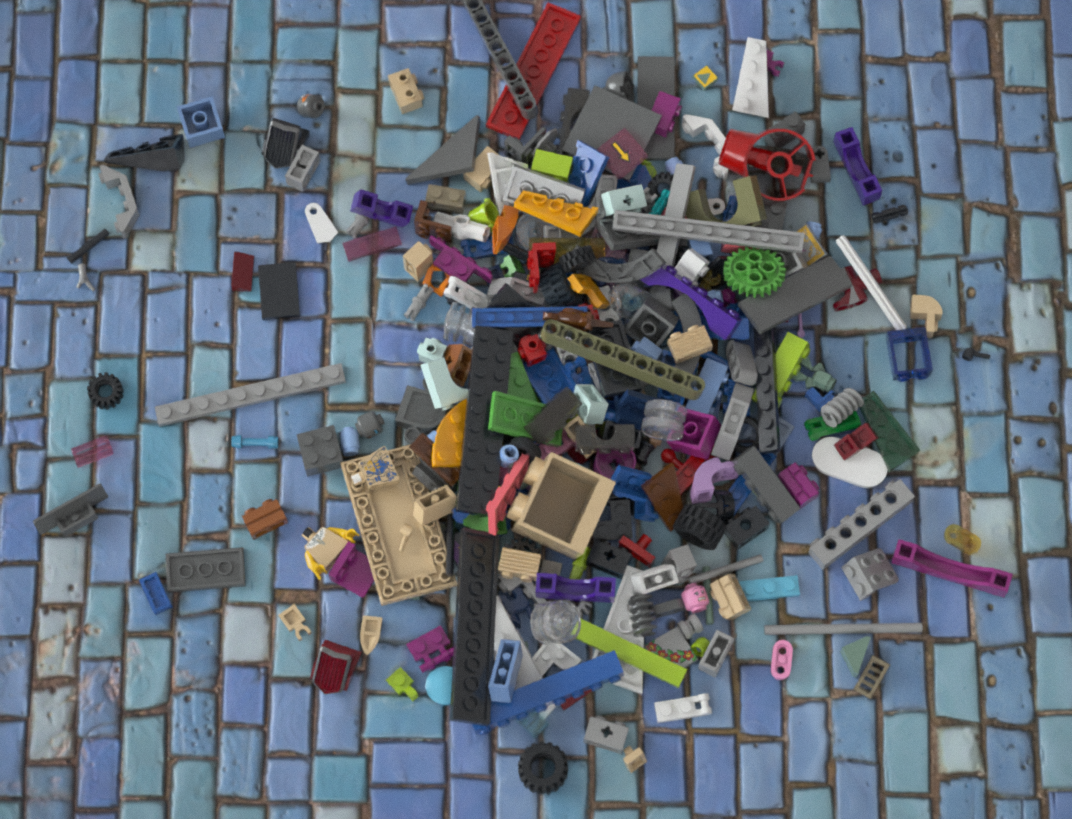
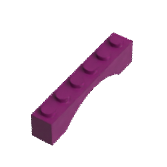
(980, 578)

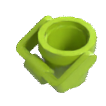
(485, 213)

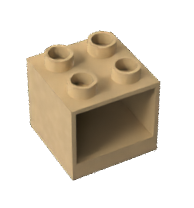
(560, 504)

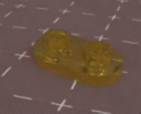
(962, 539)

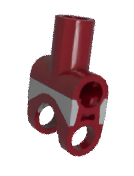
(856, 294)

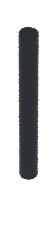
(450, 545)

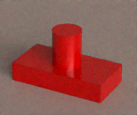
(638, 549)

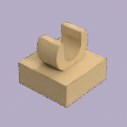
(633, 759)

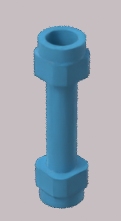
(272, 442)

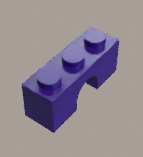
(369, 205)

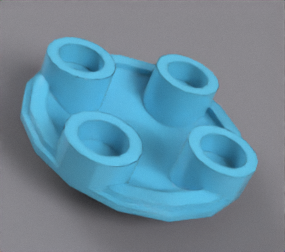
(439, 685)

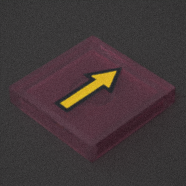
(623, 153)

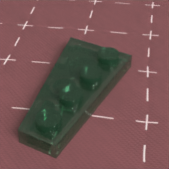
(892, 439)

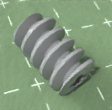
(841, 407)

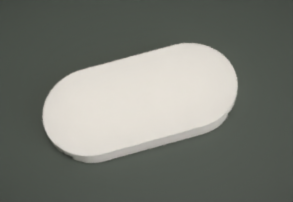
(863, 469)

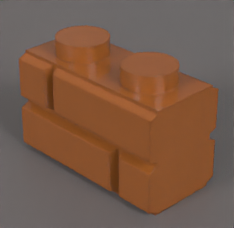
(264, 519)

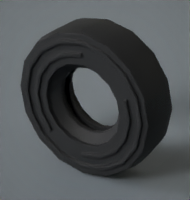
(527, 445)

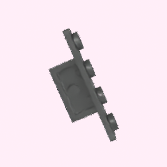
(73, 513)

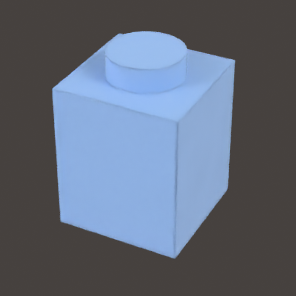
(646, 348)

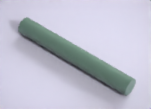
(709, 611)

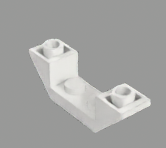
(696, 125)

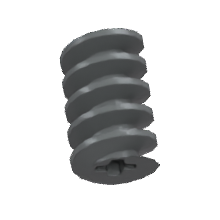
(641, 615)

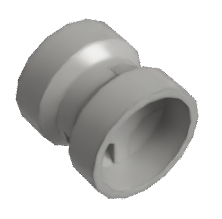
(690, 626)

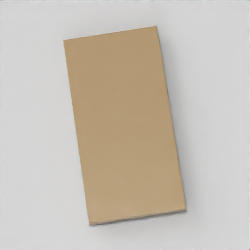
(380, 517)

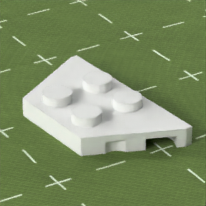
(500, 173)

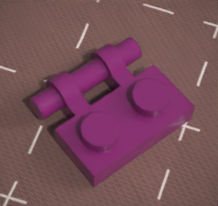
(429, 644)

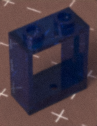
(904, 336)

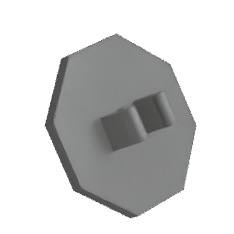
(546, 142)

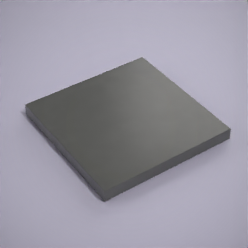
(606, 116)

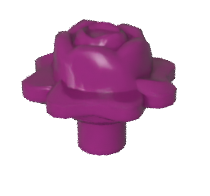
(728, 297)

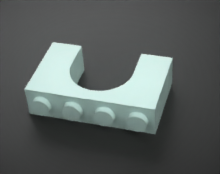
(441, 386)

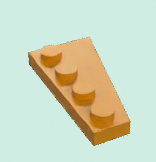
(557, 212)

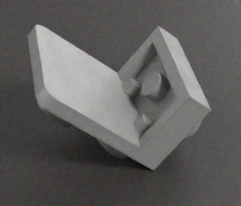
(869, 573)

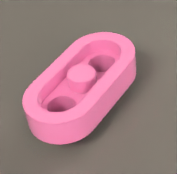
(781, 660)

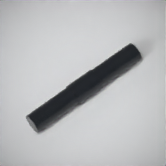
(88, 246)

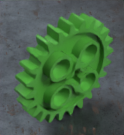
(754, 271)

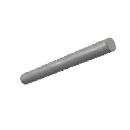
(725, 569)

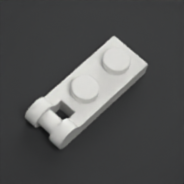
(466, 294)
(682, 708)

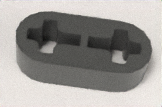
(667, 608)

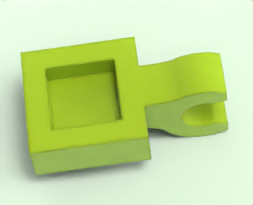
(402, 683)

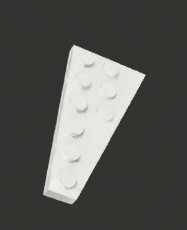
(621, 625)
(528, 670)

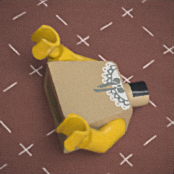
(325, 547)

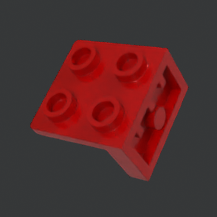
(540, 255)

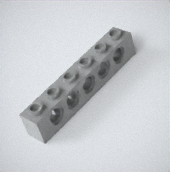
(825, 557)

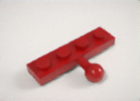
(685, 471)

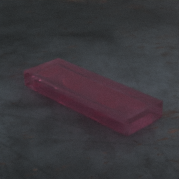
(372, 244)

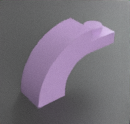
(706, 475)

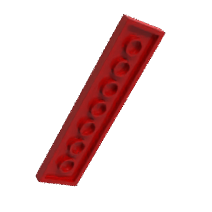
(536, 66)

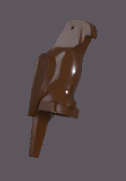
(576, 318)

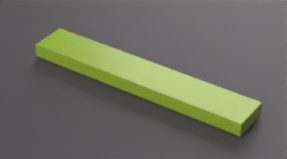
(631, 654)

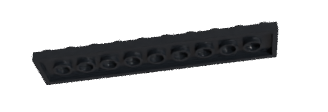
(482, 446)
(474, 627)

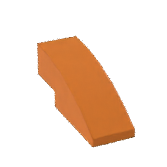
(504, 228)

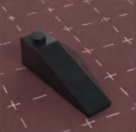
(160, 156)

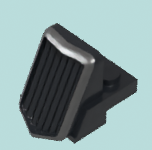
(283, 143)

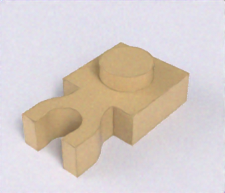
(294, 620)

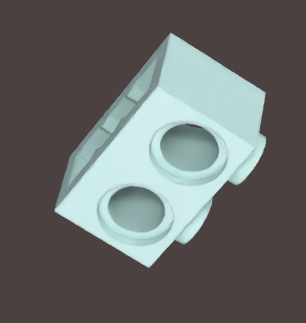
(593, 404)

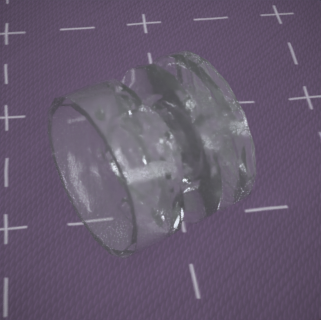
(459, 324)

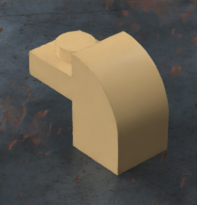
(926, 309)

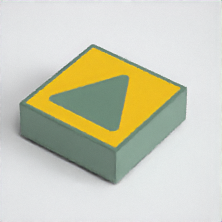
(705, 78)

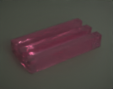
(95, 450)

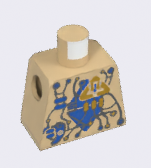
(376, 470)

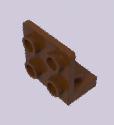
(425, 227)

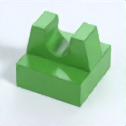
(513, 265)

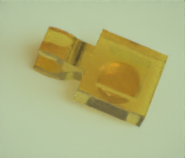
(707, 282)

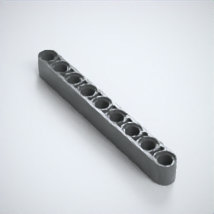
(501, 57)

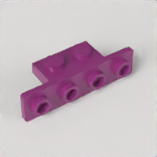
(455, 264)

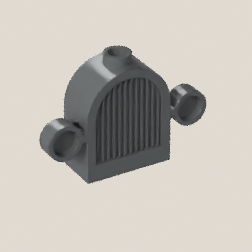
(418, 413)

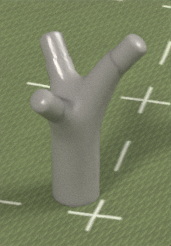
(83, 277)

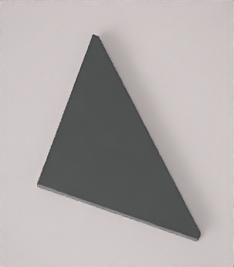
(453, 157)

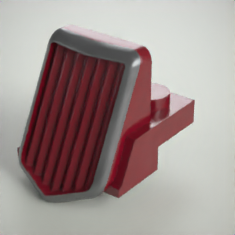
(334, 667)

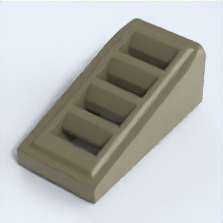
(865, 673)

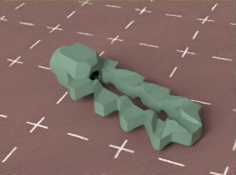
(820, 379)

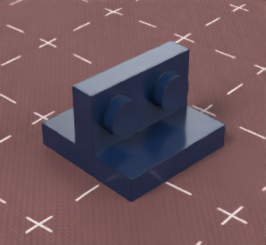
(631, 407)

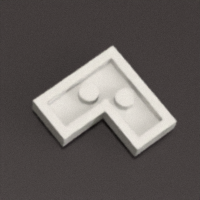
(554, 654)

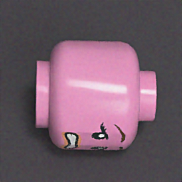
(695, 598)

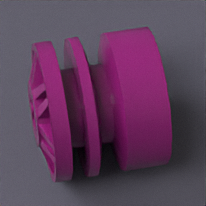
(603, 462)

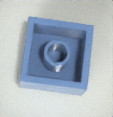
(200, 122)

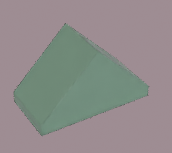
(854, 654)

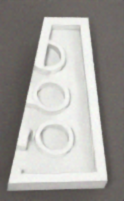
(753, 83)

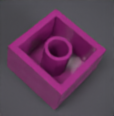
(698, 435)

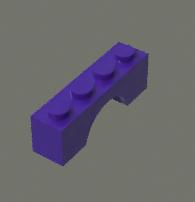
(851, 156)
(592, 590)

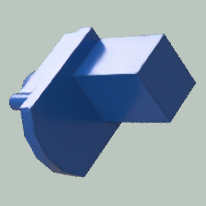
(817, 400)

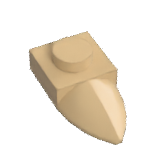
(370, 632)

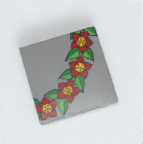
(673, 648)

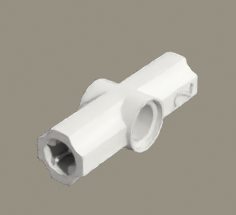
(464, 228)

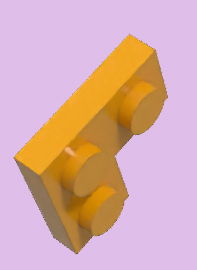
(585, 285)

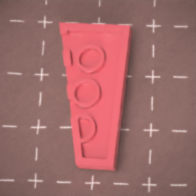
(506, 493)

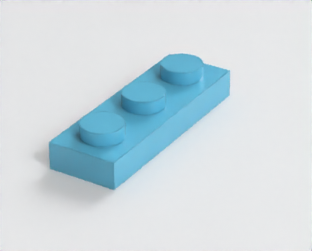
(770, 588)

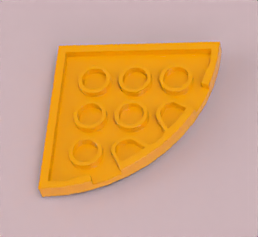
(449, 438)

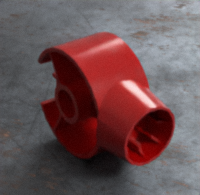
(739, 152)

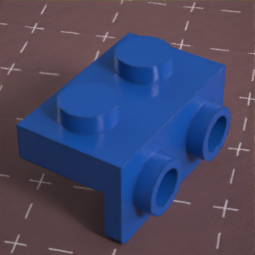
(629, 483)

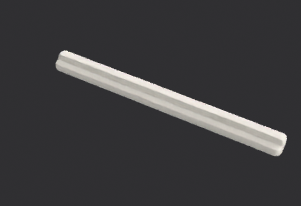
(870, 283)

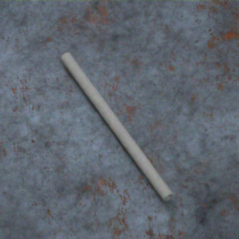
(843, 628)

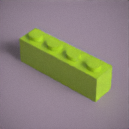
(788, 362)

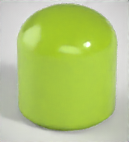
(702, 643)

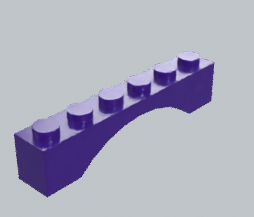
(719, 319)

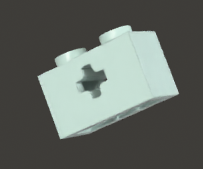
(633, 196)

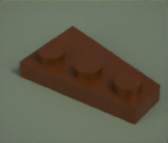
(665, 495)

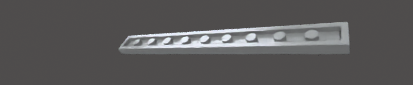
(708, 231)
(250, 394)

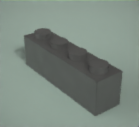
(765, 484)

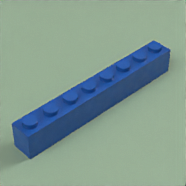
(554, 690)

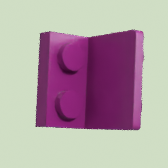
(352, 571)

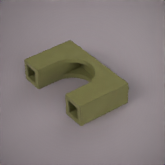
(749, 209)

